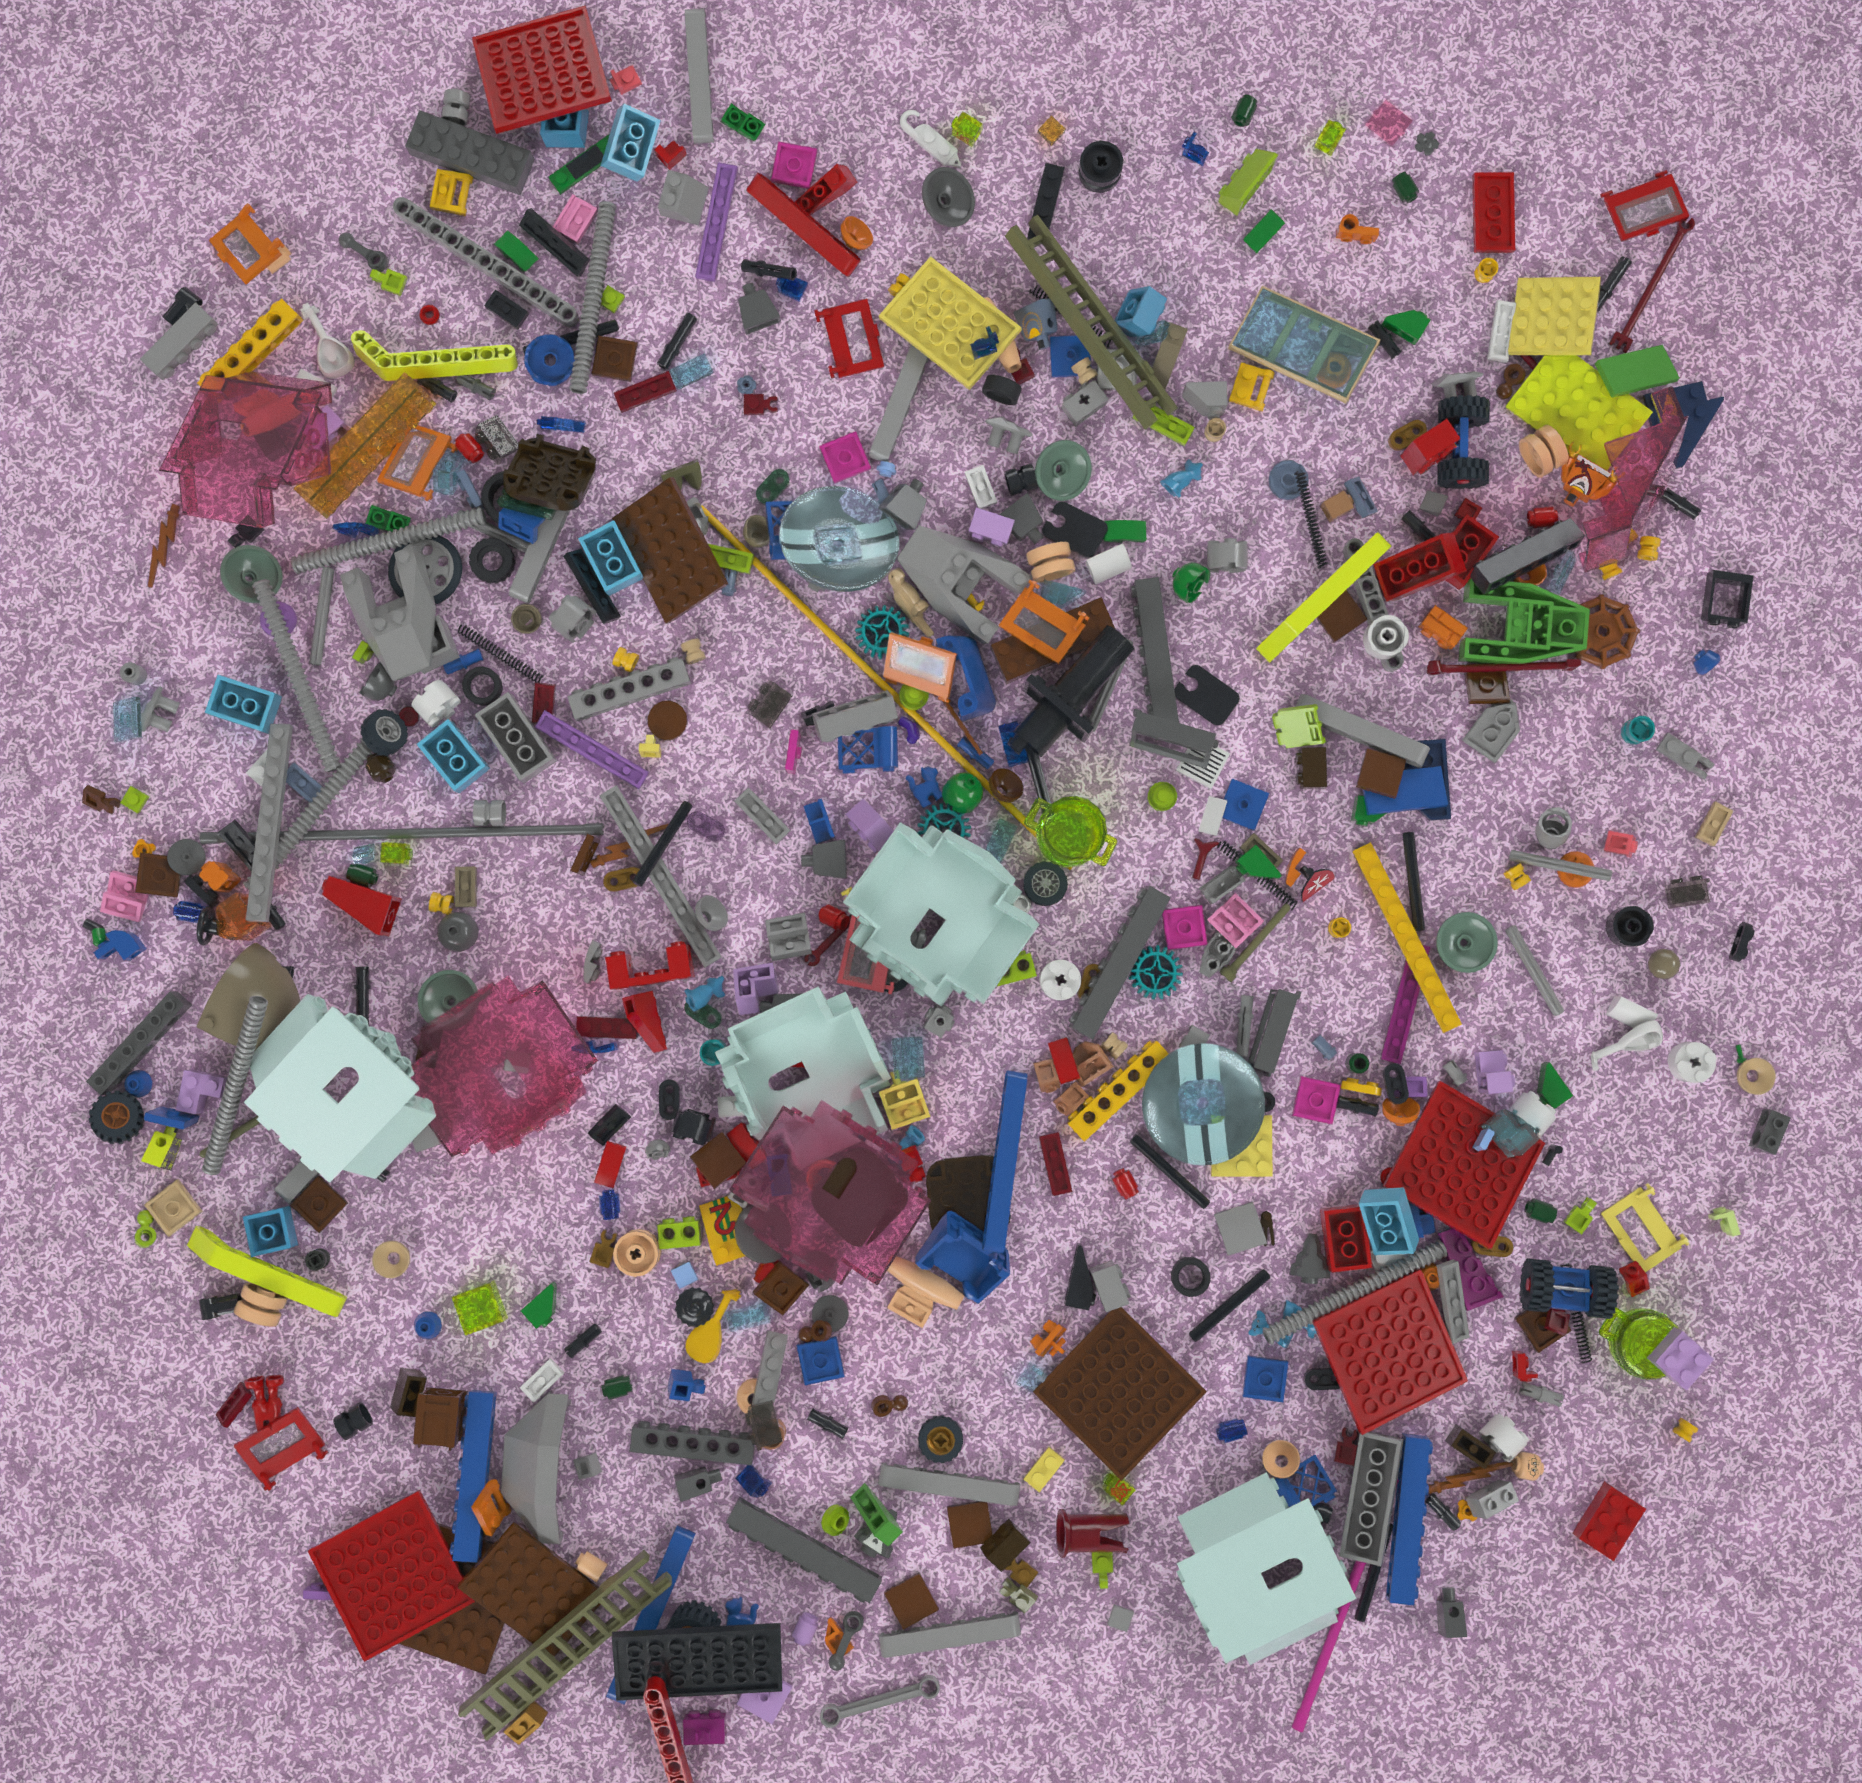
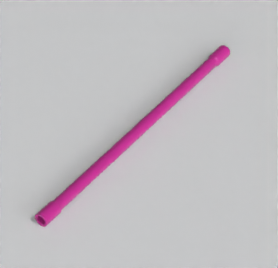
(1303, 1712)

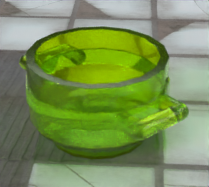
(1071, 831)
(1634, 1339)

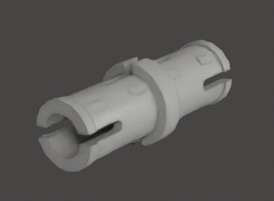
(1541, 1394)

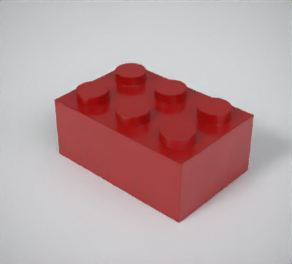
(1430, 448)
(1474, 544)
(1345, 1238)
(1609, 1521)

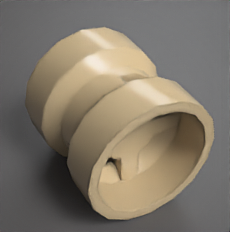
(1084, 370)
(1215, 430)
(692, 651)
(1114, 1045)

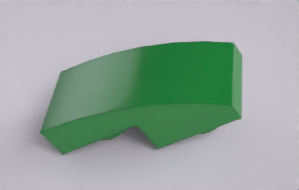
(742, 123)
(1263, 231)
(516, 250)
(386, 520)
(1125, 530)

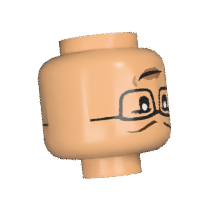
(1527, 1466)

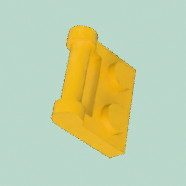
(444, 192)
(1245, 384)

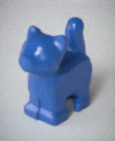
(926, 789)
(735, 1617)

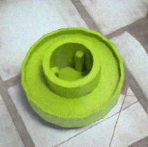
(912, 697)
(1162, 796)
(835, 1520)

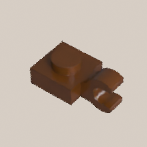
(97, 800)

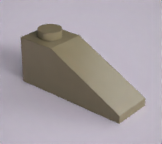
(1168, 353)

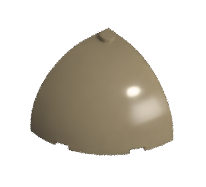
(250, 974)

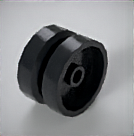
(1100, 166)

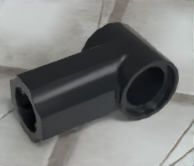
(183, 301)
(218, 1306)

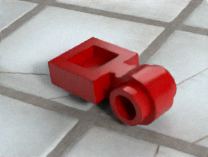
(918, 1173)

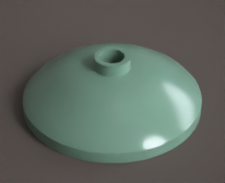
(1073, 472)
(253, 563)
(1480, 939)
(440, 989)

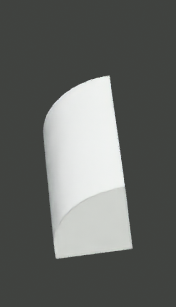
(1108, 564)
(1629, 1012)

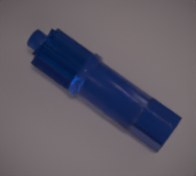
(556, 423)

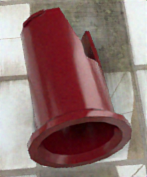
(1082, 1532)

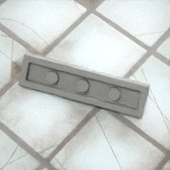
(1453, 1300)
(770, 1367)

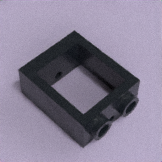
(1729, 578)

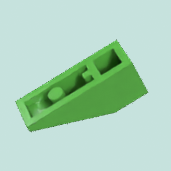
(876, 1515)

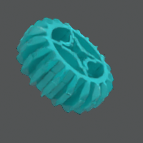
(872, 628)
(932, 817)
(1155, 981)

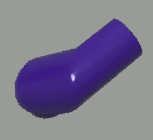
(912, 729)

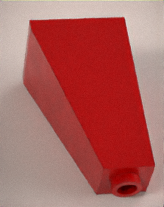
(366, 905)

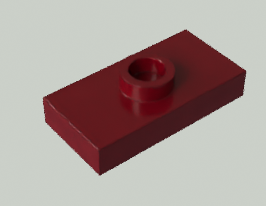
(543, 700)
(233, 1405)

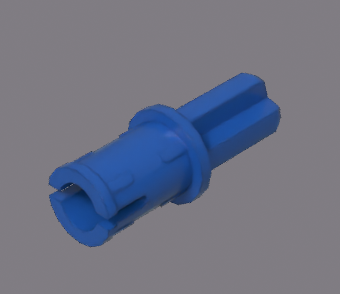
(463, 662)
(983, 759)

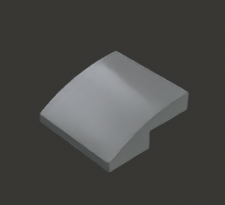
(788, 937)
(1240, 1228)

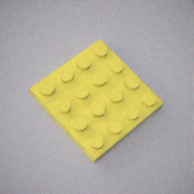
(1554, 316)

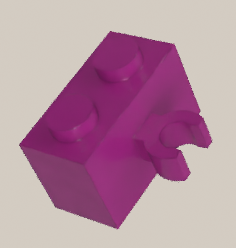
(704, 1728)

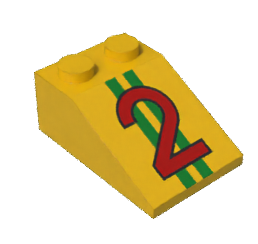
(719, 1223)

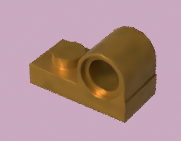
(526, 1723)

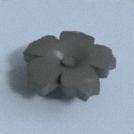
(1426, 143)

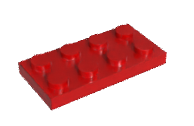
(1493, 212)

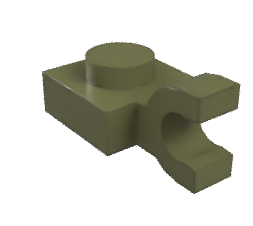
(1020, 1596)

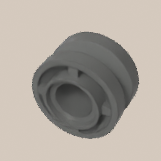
(918, 938)

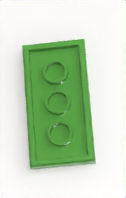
(1637, 371)

